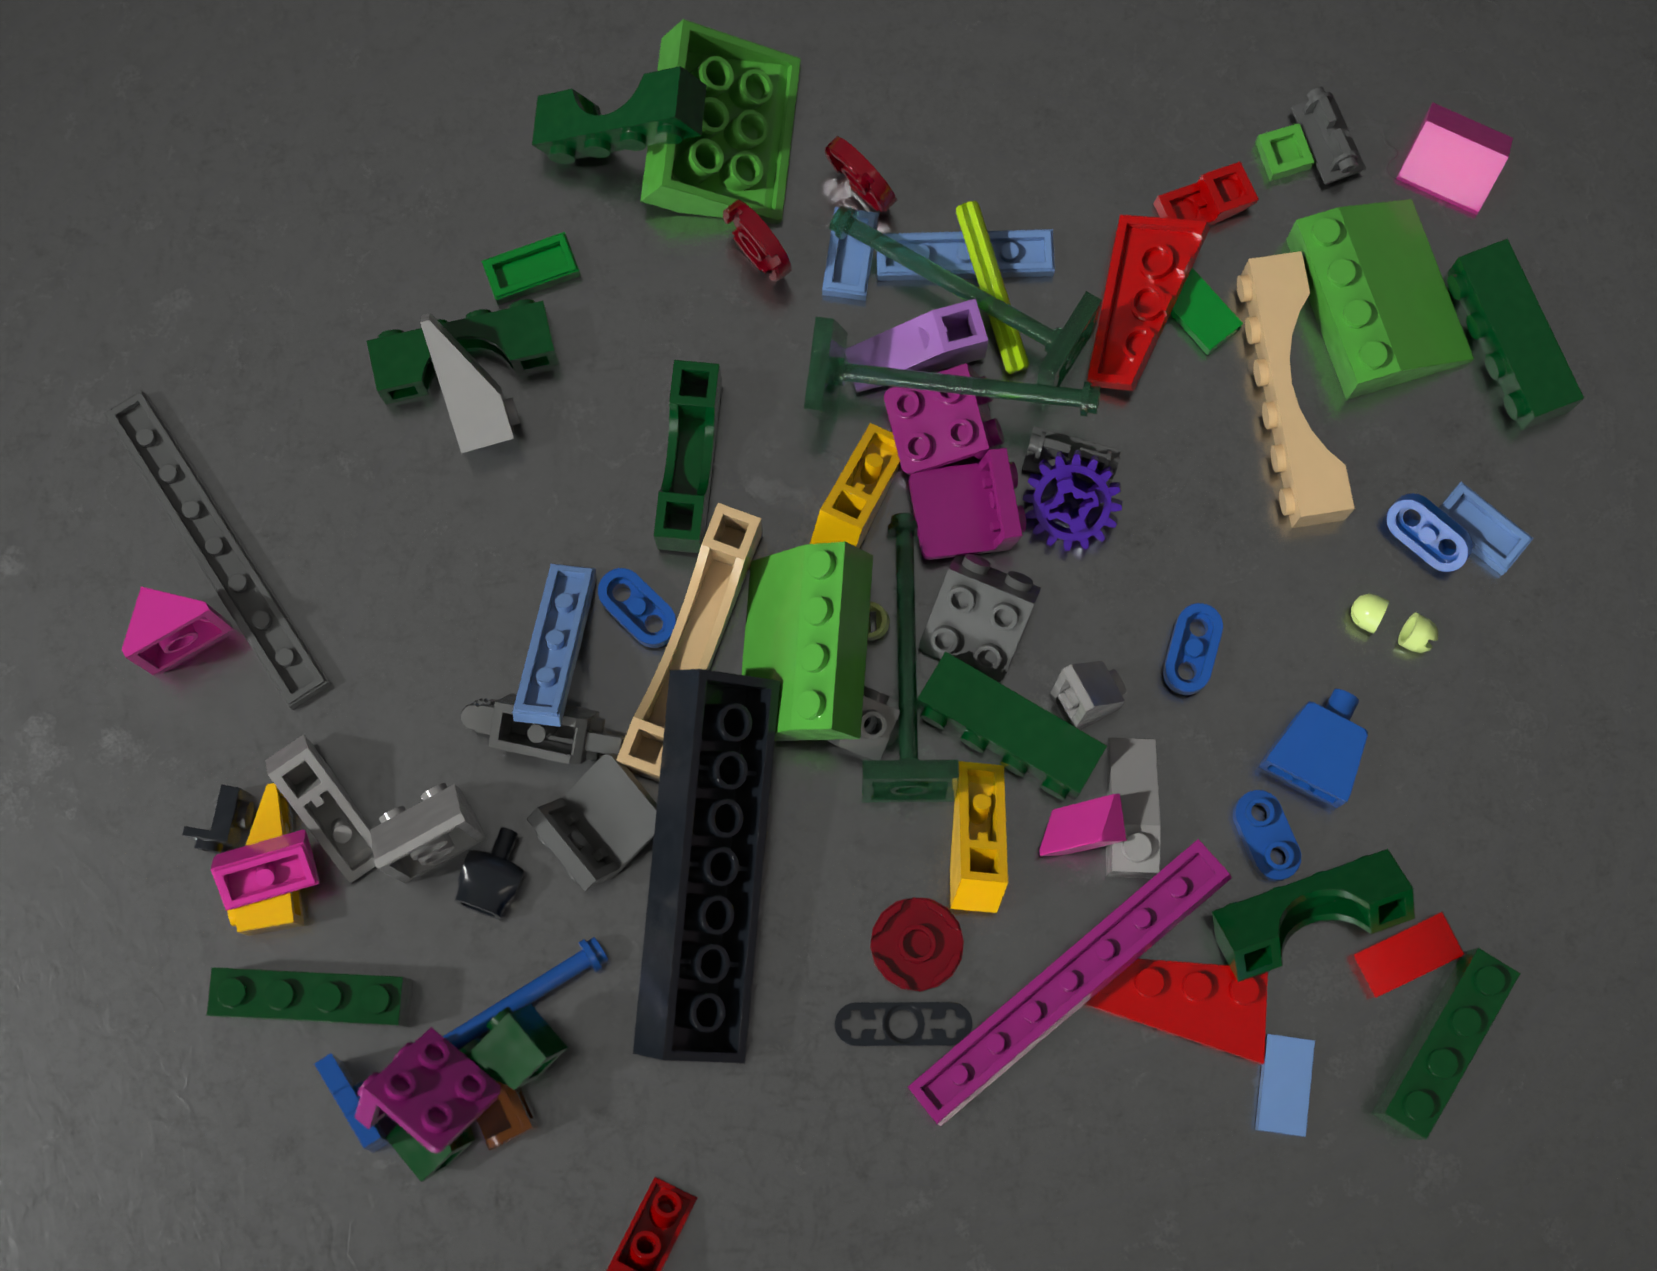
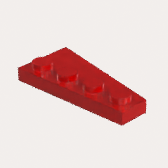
(1192, 1003)

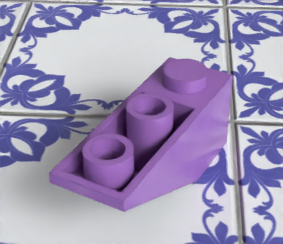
(925, 343)

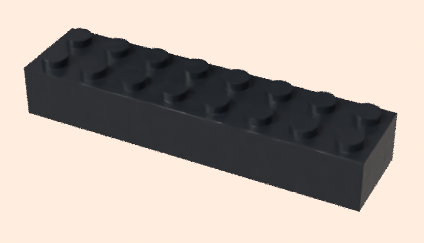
(706, 867)

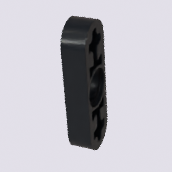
(939, 1036)

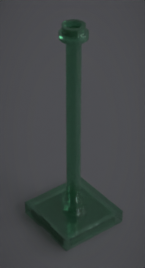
(1061, 345)
(831, 370)
(908, 777)

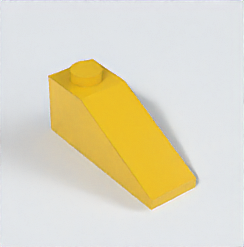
(858, 490)
(979, 839)
(277, 912)

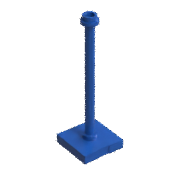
(345, 1090)

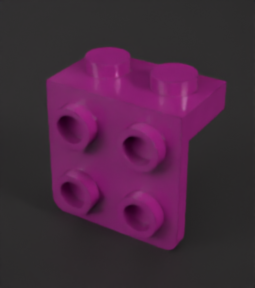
(940, 426)
(968, 507)
(428, 1092)

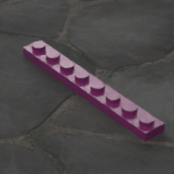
(1069, 982)

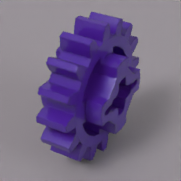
(1077, 518)

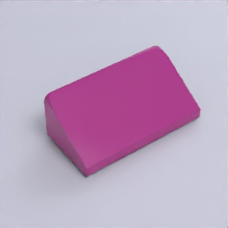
(1084, 826)
(264, 869)

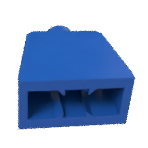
(1320, 749)

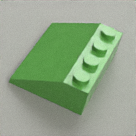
(743, 128)
(1378, 295)
(811, 634)

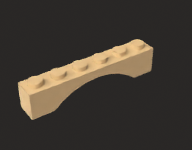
(1312, 477)
(698, 629)

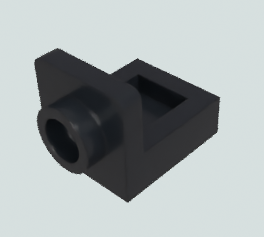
(231, 816)

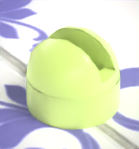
(1369, 611)
(882, 621)
(1417, 632)

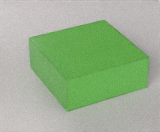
(1284, 152)

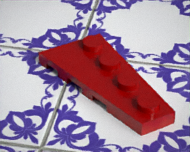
(1141, 289)

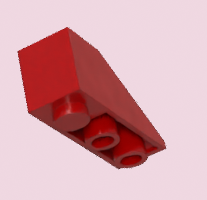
(654, 1229)

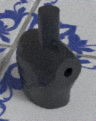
(490, 879)

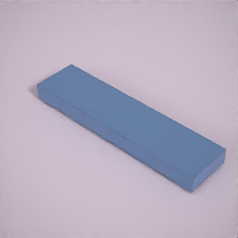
(1016, 251)
(554, 645)

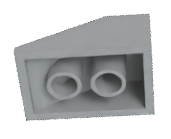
(425, 834)

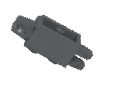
(577, 740)

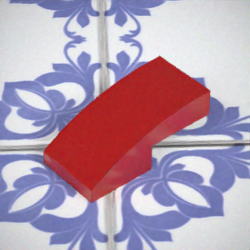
(1211, 198)
(1409, 954)

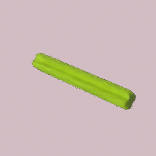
(991, 281)

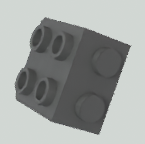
(979, 615)
(597, 823)

